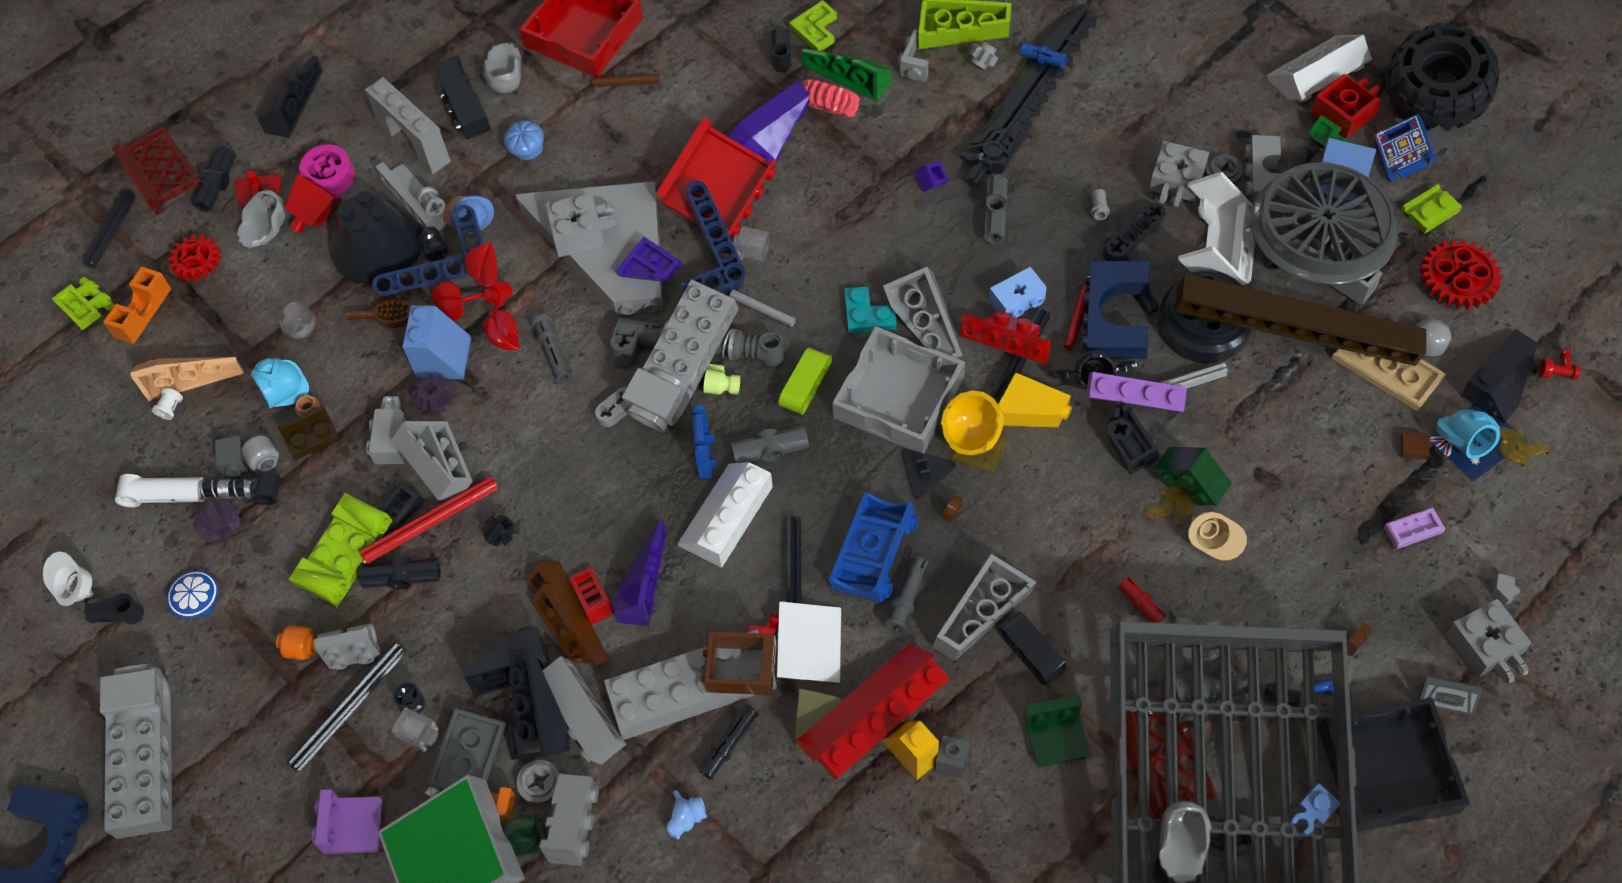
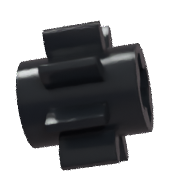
(498, 530)

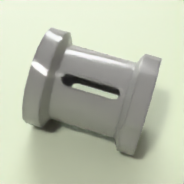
(435, 200)

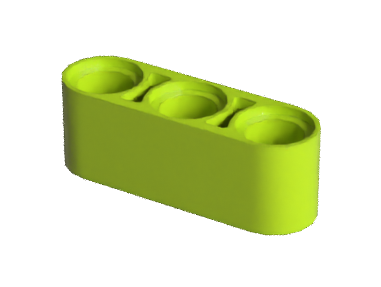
(805, 380)

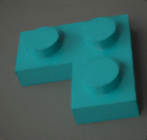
(862, 316)

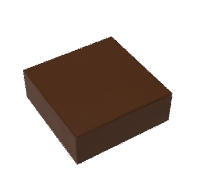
(1415, 445)
(1358, 638)

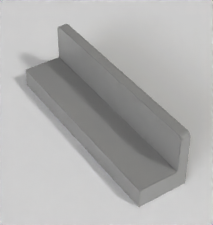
(405, 189)

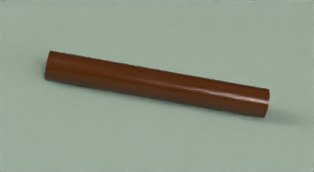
(626, 80)

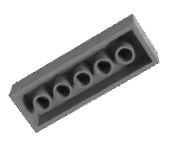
(674, 689)

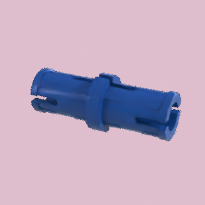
(1055, 58)

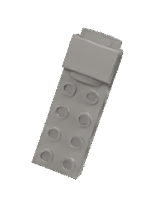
(680, 357)
(137, 751)

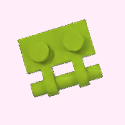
(78, 308)

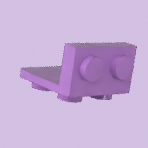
(347, 823)

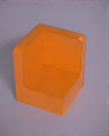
(504, 802)

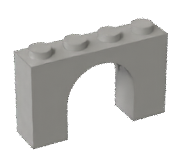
(396, 113)

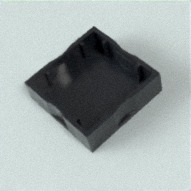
(1399, 765)

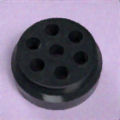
(1193, 337)

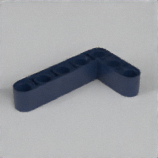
(716, 246)
(441, 266)

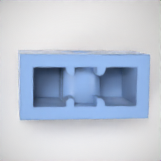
(1018, 293)

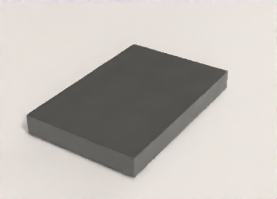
(467, 748)

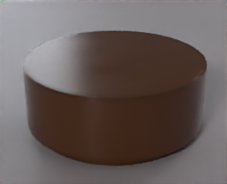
(952, 508)

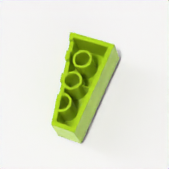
(962, 22)

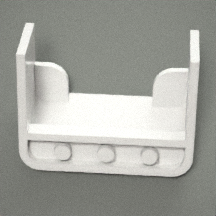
(1229, 234)

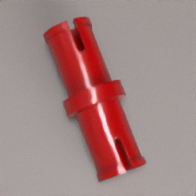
(1141, 600)

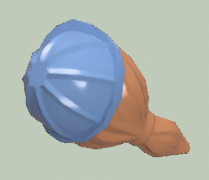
(481, 205)

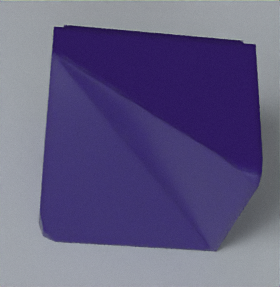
(931, 176)

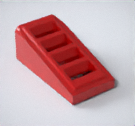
(597, 609)

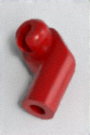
(770, 627)

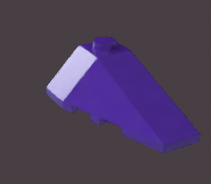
(771, 124)
(639, 587)

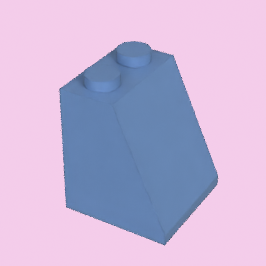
(1349, 155)
(435, 344)

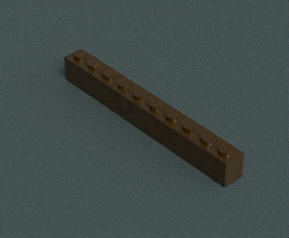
(1300, 319)

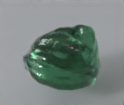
(524, 833)

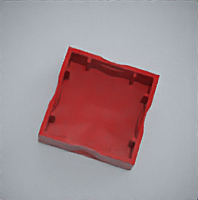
(581, 31)

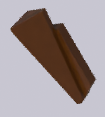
(564, 614)

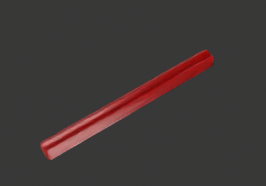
(428, 520)

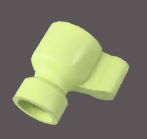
(717, 382)

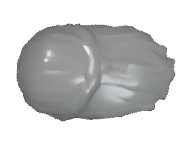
(503, 68)
(261, 219)
(1184, 840)

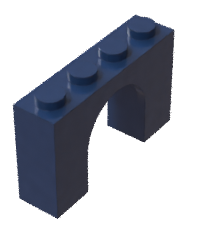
(1106, 281)
(62, 819)

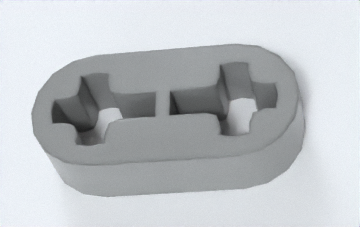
(614, 406)

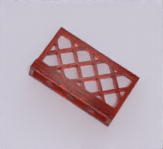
(143, 181)
(1157, 792)

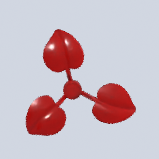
(482, 265)

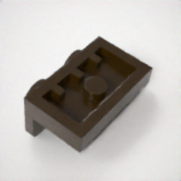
(308, 432)

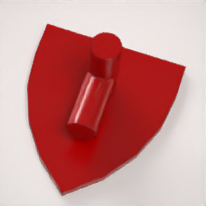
(249, 186)

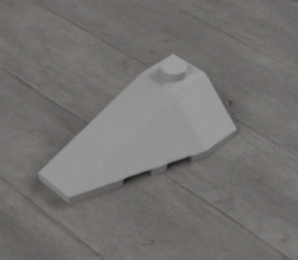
(923, 310)

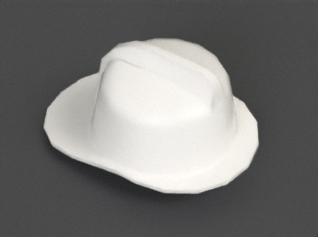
(66, 579)

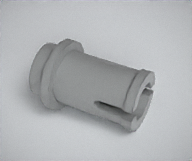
(1100, 209)

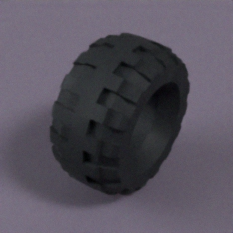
(1439, 102)

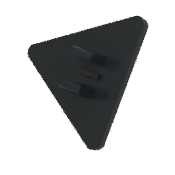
(925, 470)

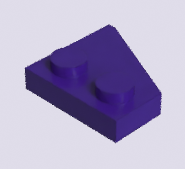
(649, 262)

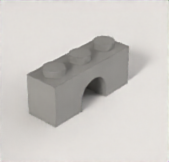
(1262, 154)

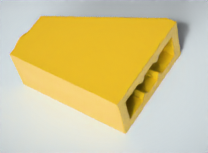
(1033, 404)
(913, 747)

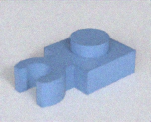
(1317, 806)

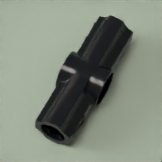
(214, 179)
(400, 573)

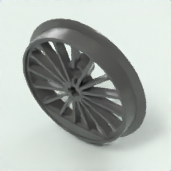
(1325, 220)

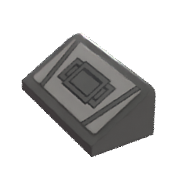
(1451, 695)

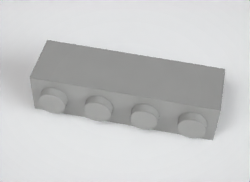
(582, 712)

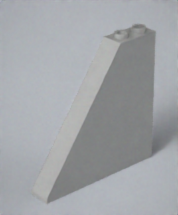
(637, 219)

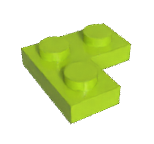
(811, 26)

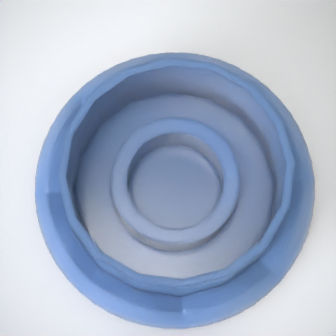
(524, 139)

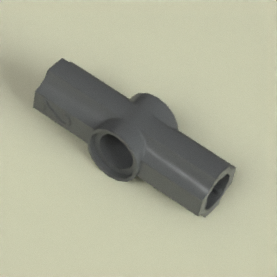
(995, 219)
(770, 445)

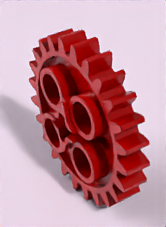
(1467, 288)

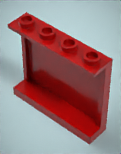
(727, 169)

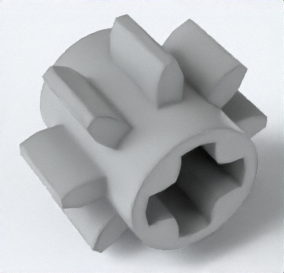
(984, 55)

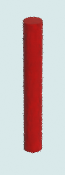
(1076, 319)

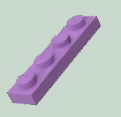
(1136, 392)

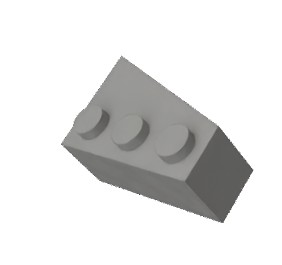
(434, 456)
(570, 820)

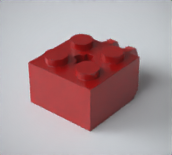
(1347, 104)

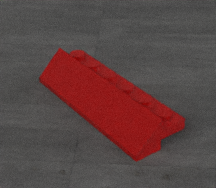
(873, 710)

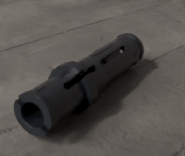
(722, 750)

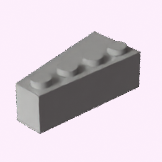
(1358, 290)
(988, 600)

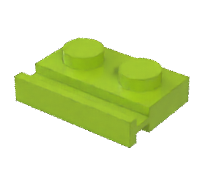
(1431, 209)

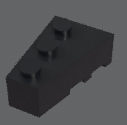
(461, 98)

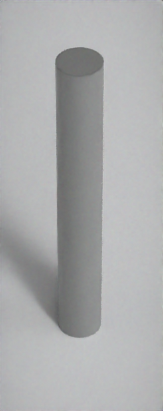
(763, 308)

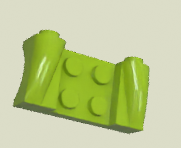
(336, 557)

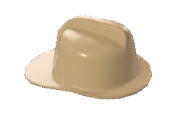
(1217, 535)

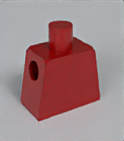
(310, 203)

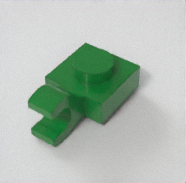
(1324, 130)

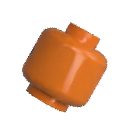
(296, 642)

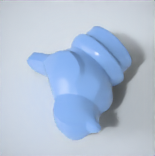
(685, 814)

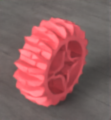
(831, 98)

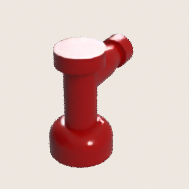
(1548, 368)

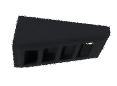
(408, 509)

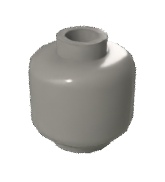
(260, 454)

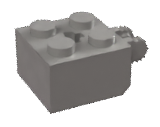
(1175, 169)
(578, 223)
(1489, 640)

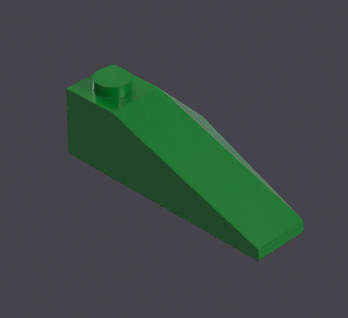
(854, 73)

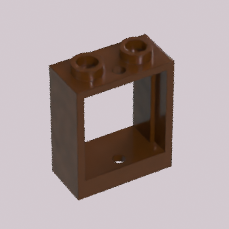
(745, 641)

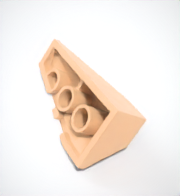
(182, 373)

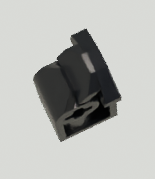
(1135, 446)

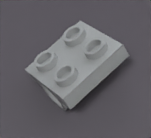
(343, 649)

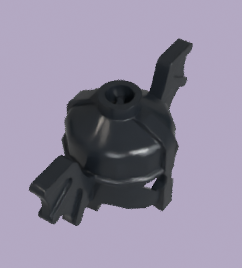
(1103, 362)

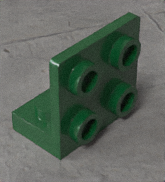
(1056, 731)

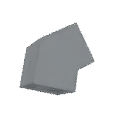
(1504, 589)

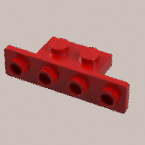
(1007, 334)

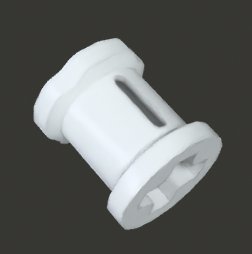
(167, 403)

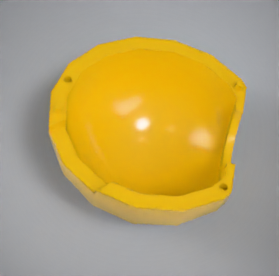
(972, 423)

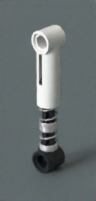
(134, 490)

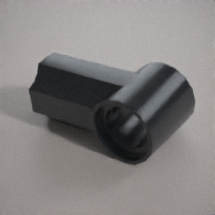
(781, 49)
(114, 609)

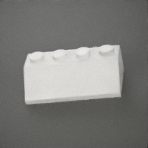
(1320, 66)
(727, 512)

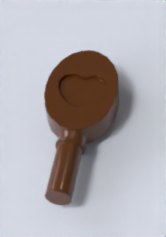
(388, 313)

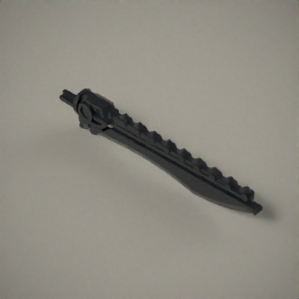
(995, 143)

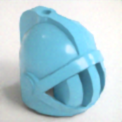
(280, 381)
(1468, 428)

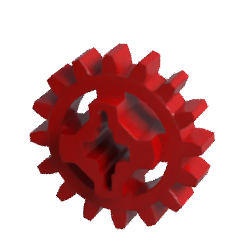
(194, 258)

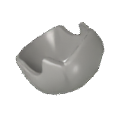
(1437, 336)

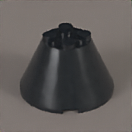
(373, 239)

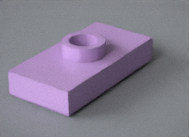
(1414, 528)

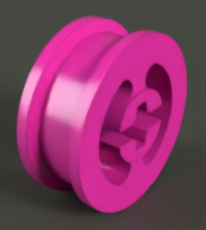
(321, 163)

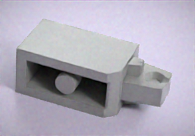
(382, 429)

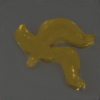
(1508, 446)
(1173, 496)

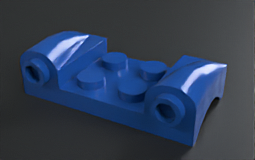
(871, 548)

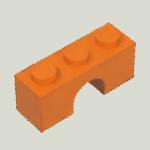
(148, 292)

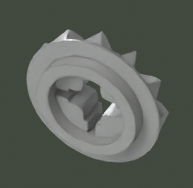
(525, 781)

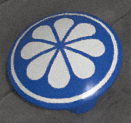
(193, 595)

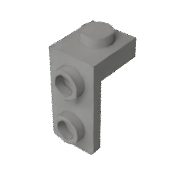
(910, 66)

